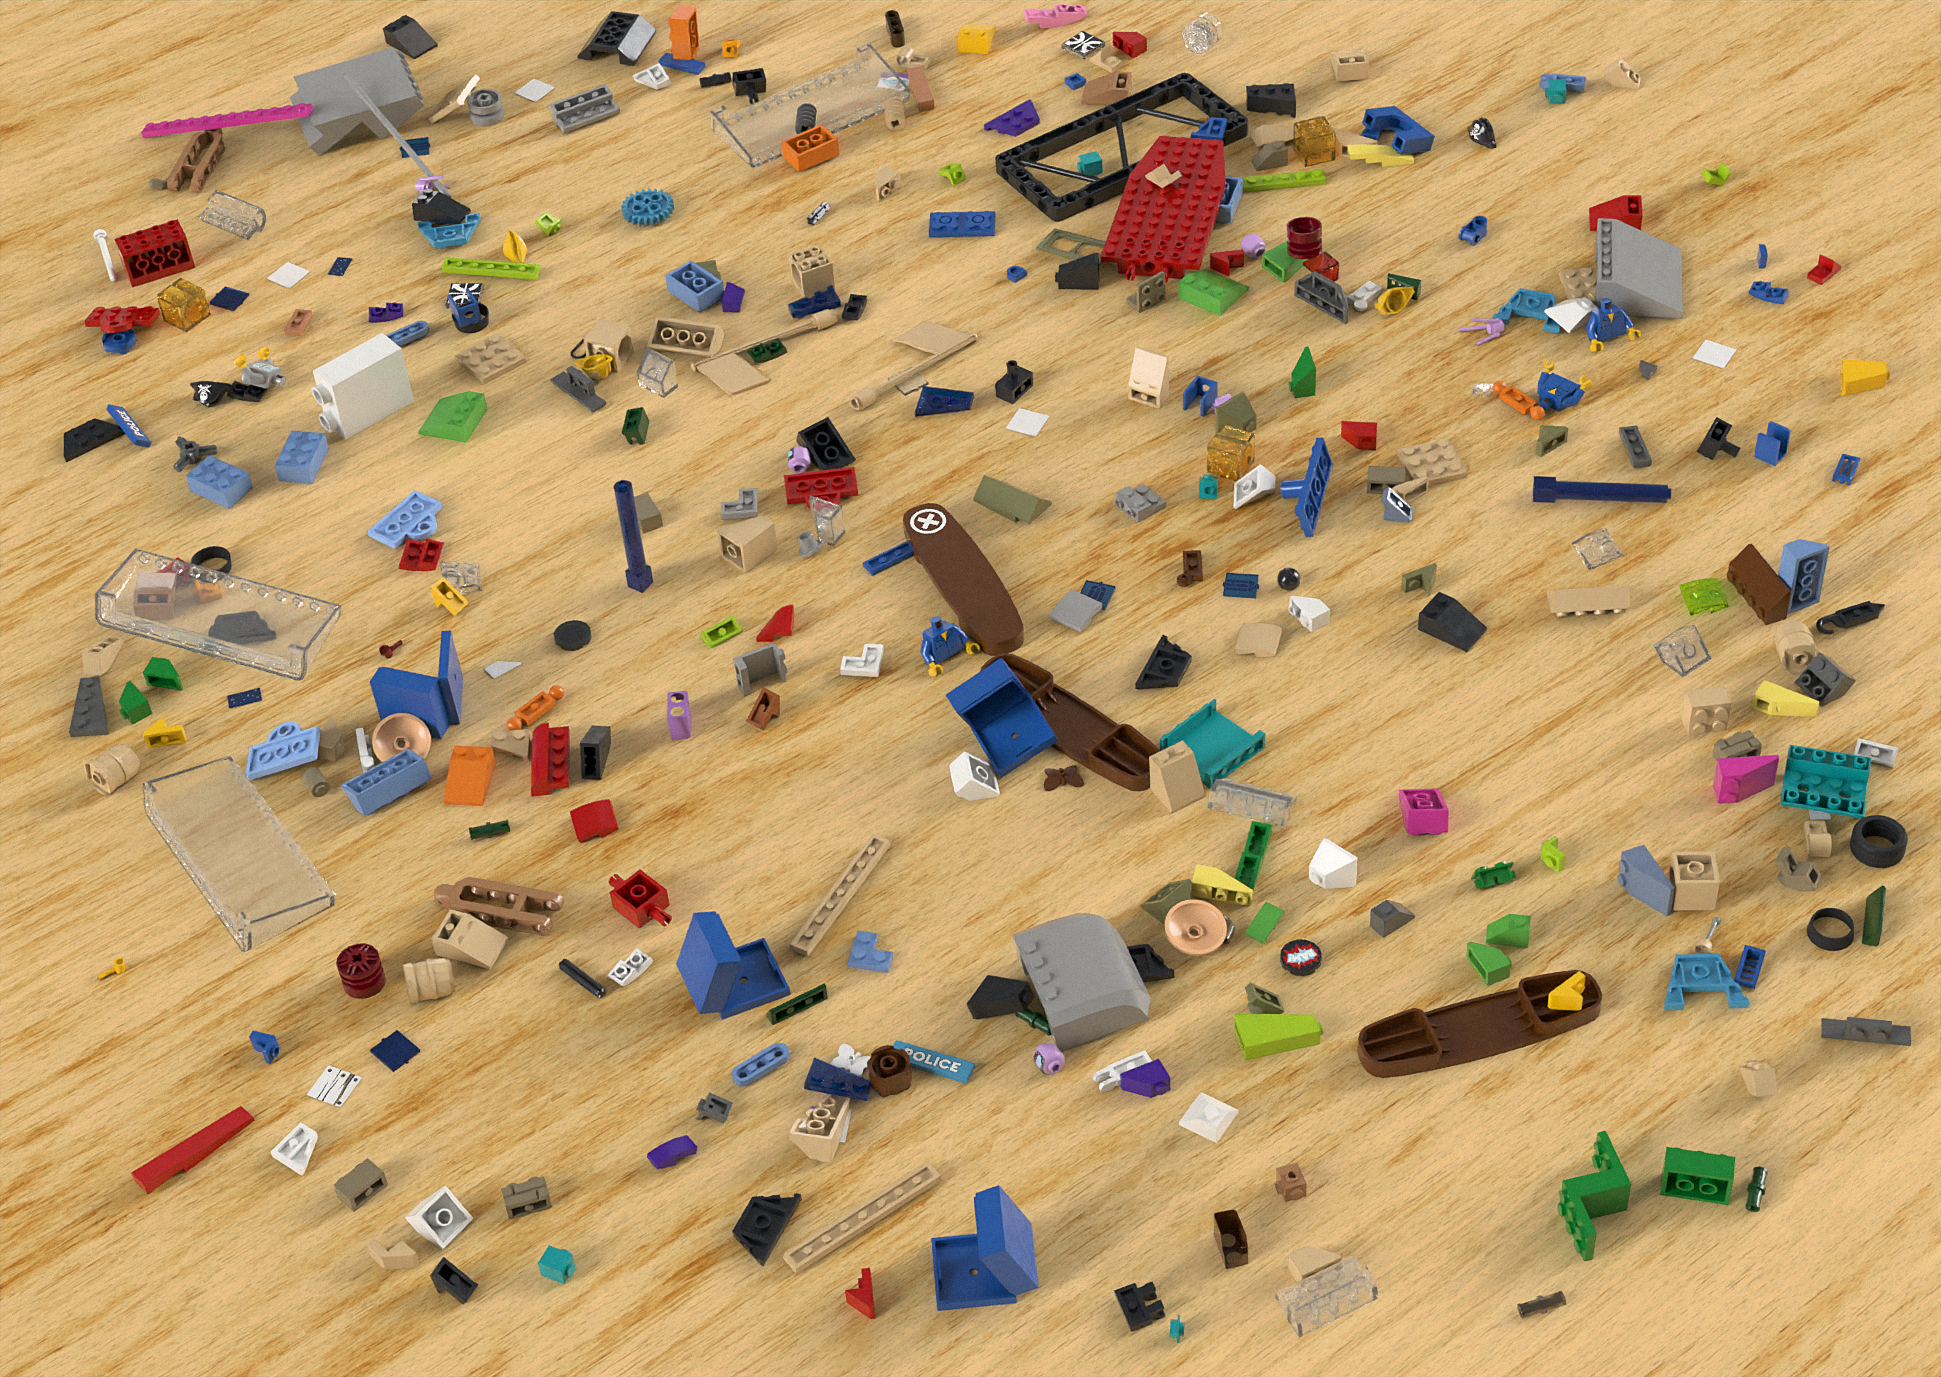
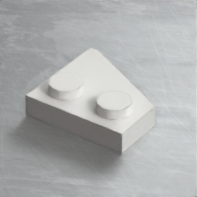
(653, 77)
(296, 1148)

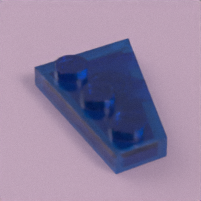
(815, 304)
(941, 400)
(836, 1081)

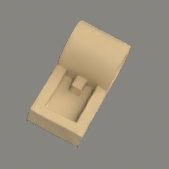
(907, 59)
(1817, 839)

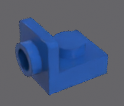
(265, 1044)

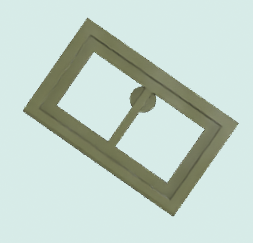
(1073, 254)

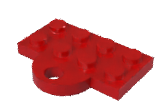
(121, 319)
(825, 485)

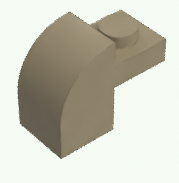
(1795, 874)

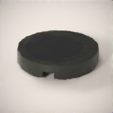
(572, 635)

